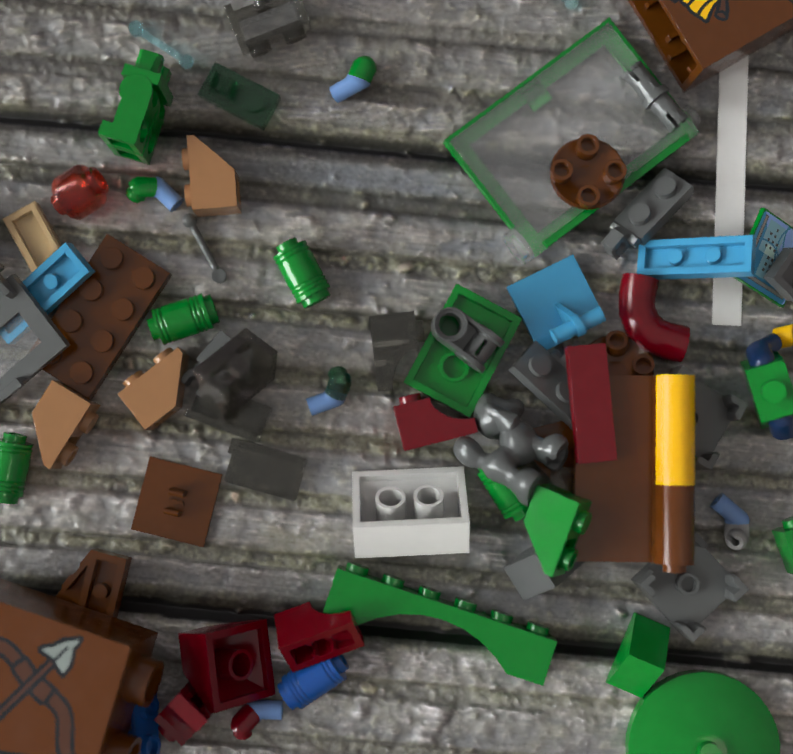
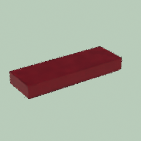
(590, 403)

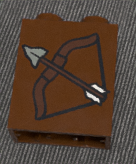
(70, 676)

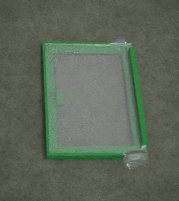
(575, 94)

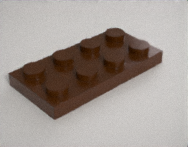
(104, 314)

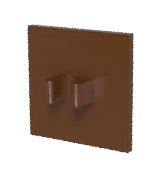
(177, 501)

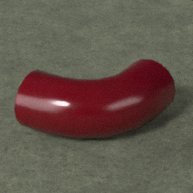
(644, 323)

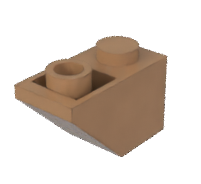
(213, 182)
(159, 391)
(60, 422)

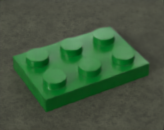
(446, 377)

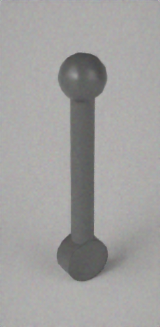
(218, 274)

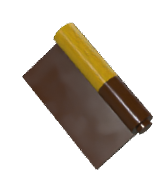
(648, 494)

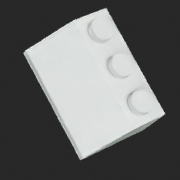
(410, 512)

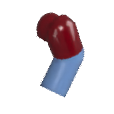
(252, 713)

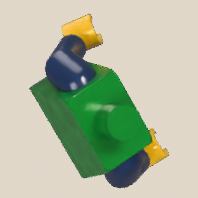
(770, 382)

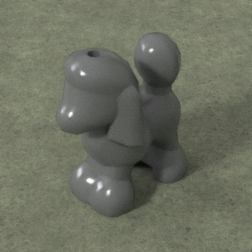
(518, 444)

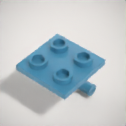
(556, 303)

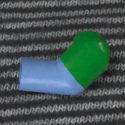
(357, 79)
(144, 186)

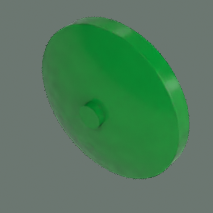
(701, 715)

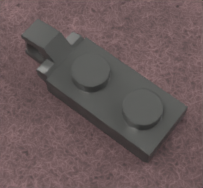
(647, 213)

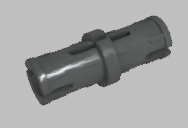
(655, 96)

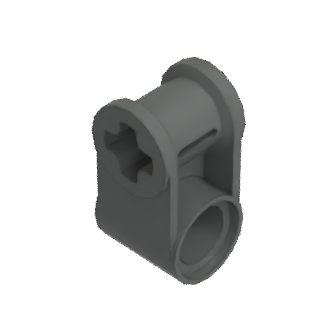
(467, 339)

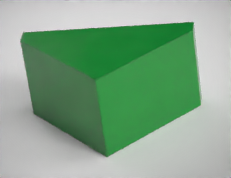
(640, 656)

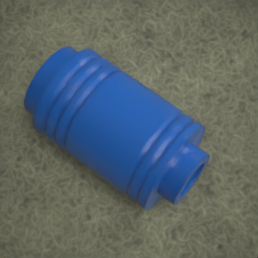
(312, 682)

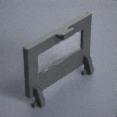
(26, 336)

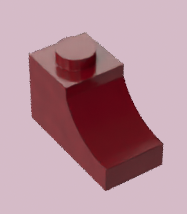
(424, 425)
(313, 636)
(183, 716)

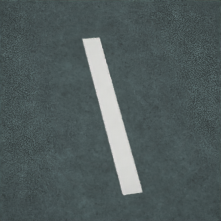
(730, 182)

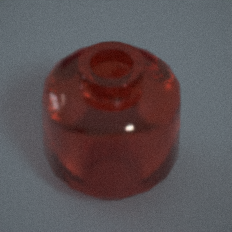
(79, 191)

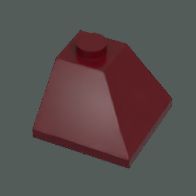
(228, 663)

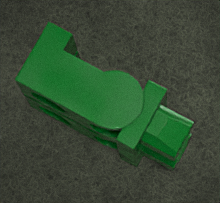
(140, 110)

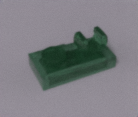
(239, 96)

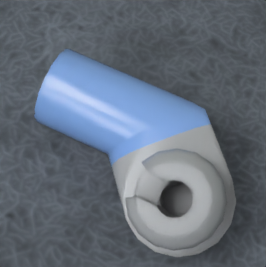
(735, 522)

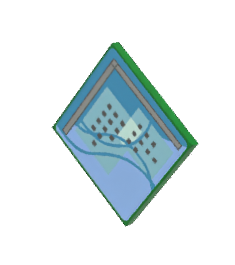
(771, 237)

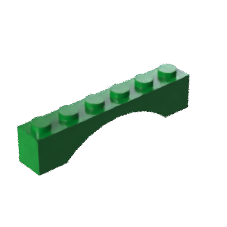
(518, 648)

